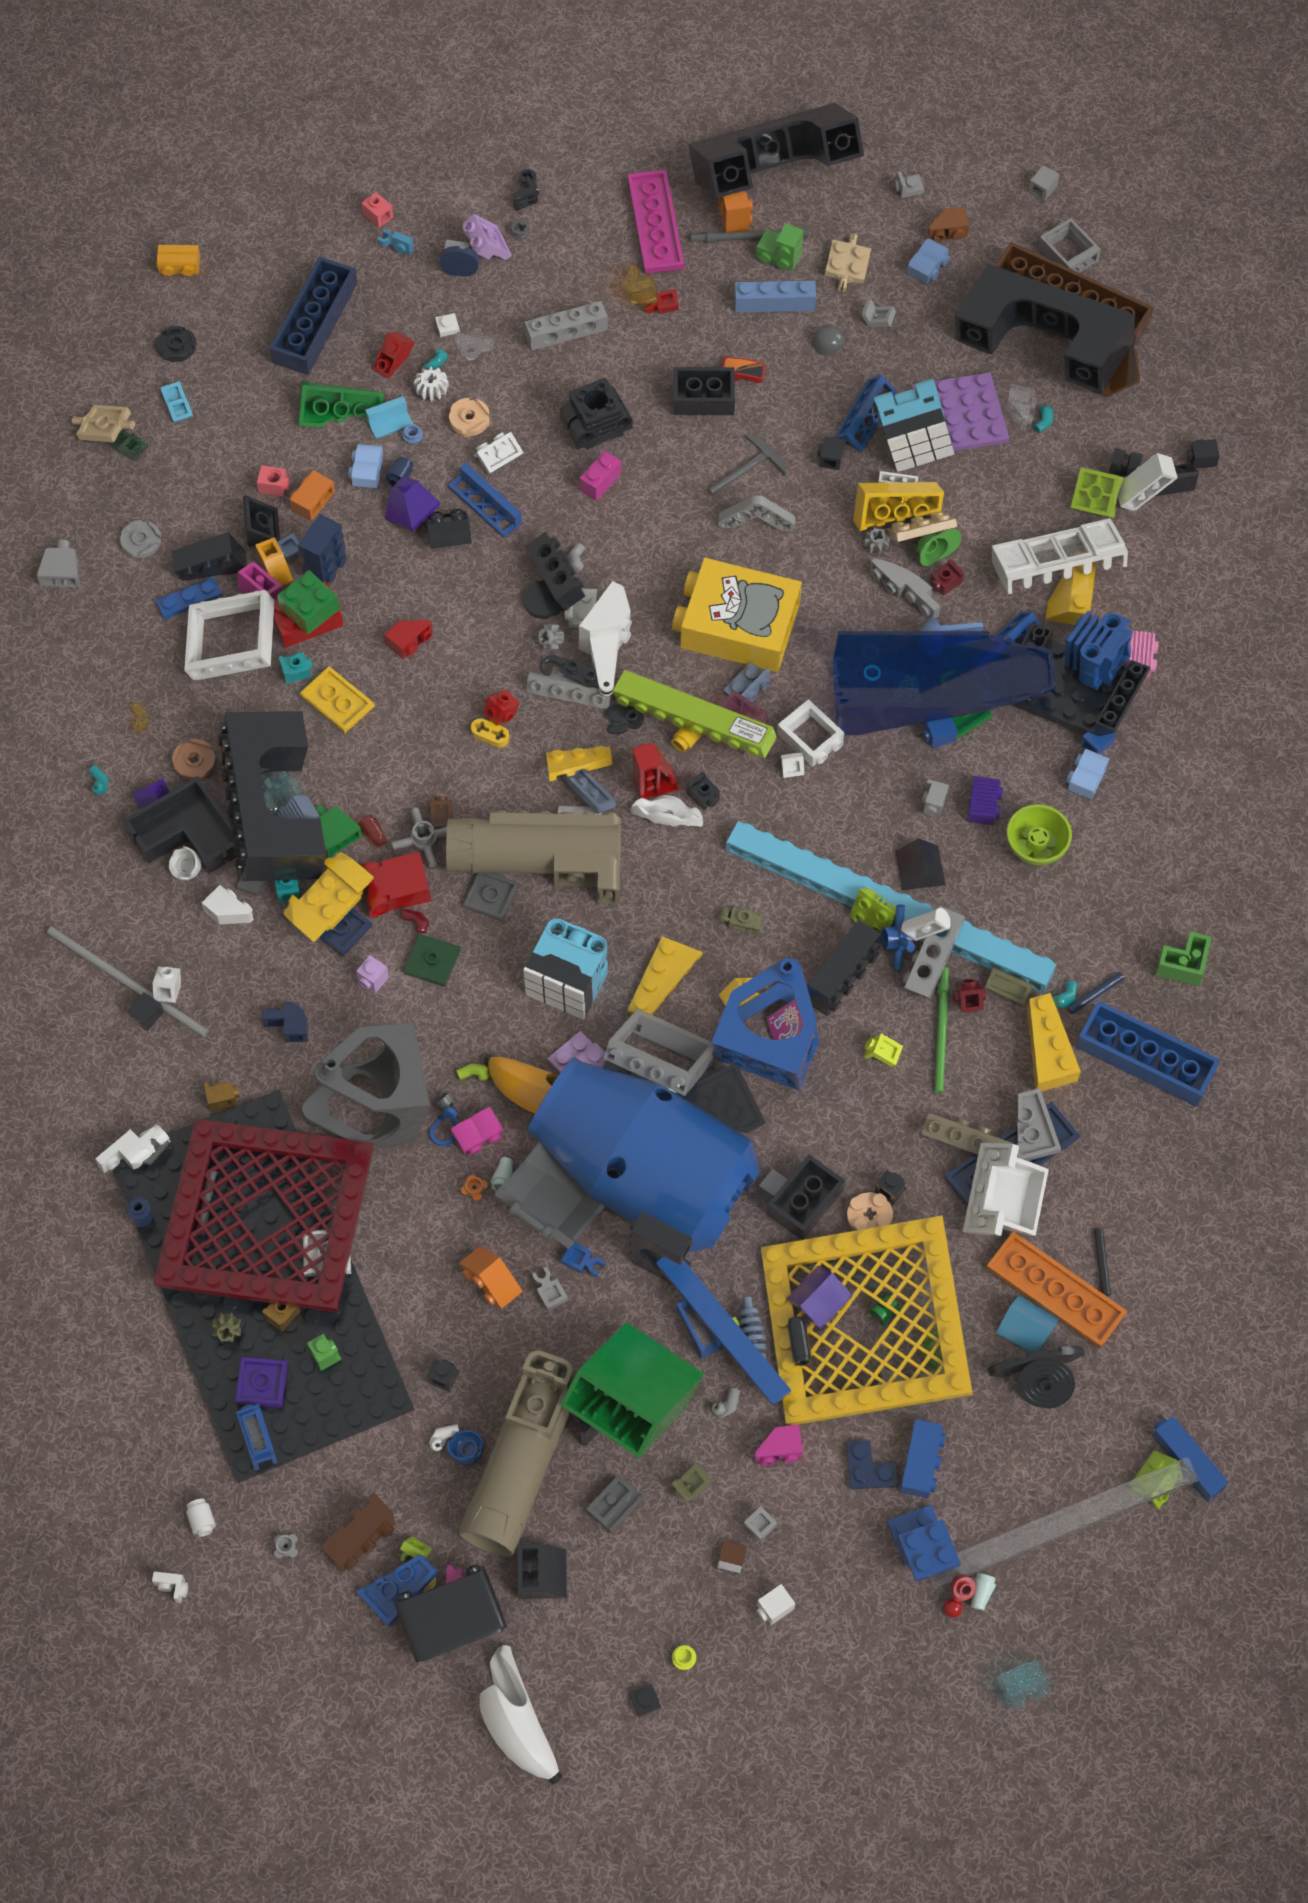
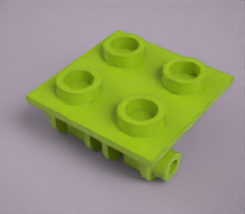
(872, 911)

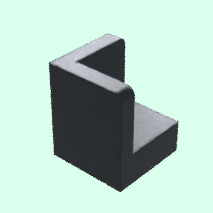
(146, 1010)

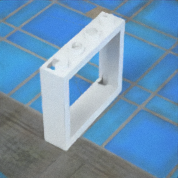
(233, 663)

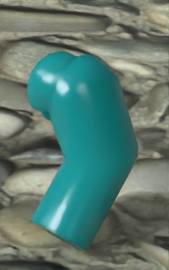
(1046, 418)
(101, 780)

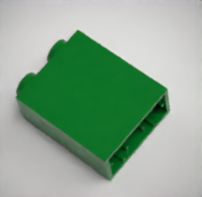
(632, 1389)

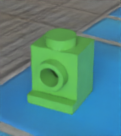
(323, 1352)

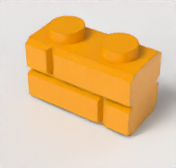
(178, 259)

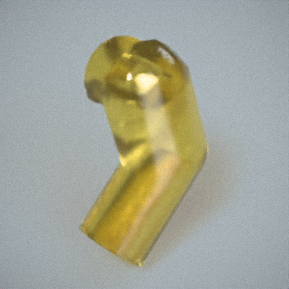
(142, 719)

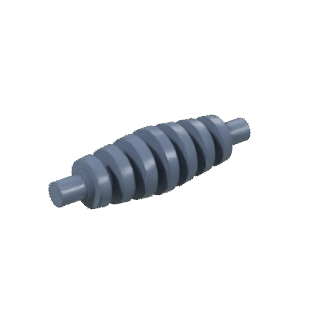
(749, 1323)

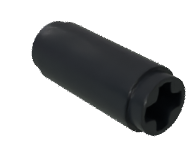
(799, 1341)

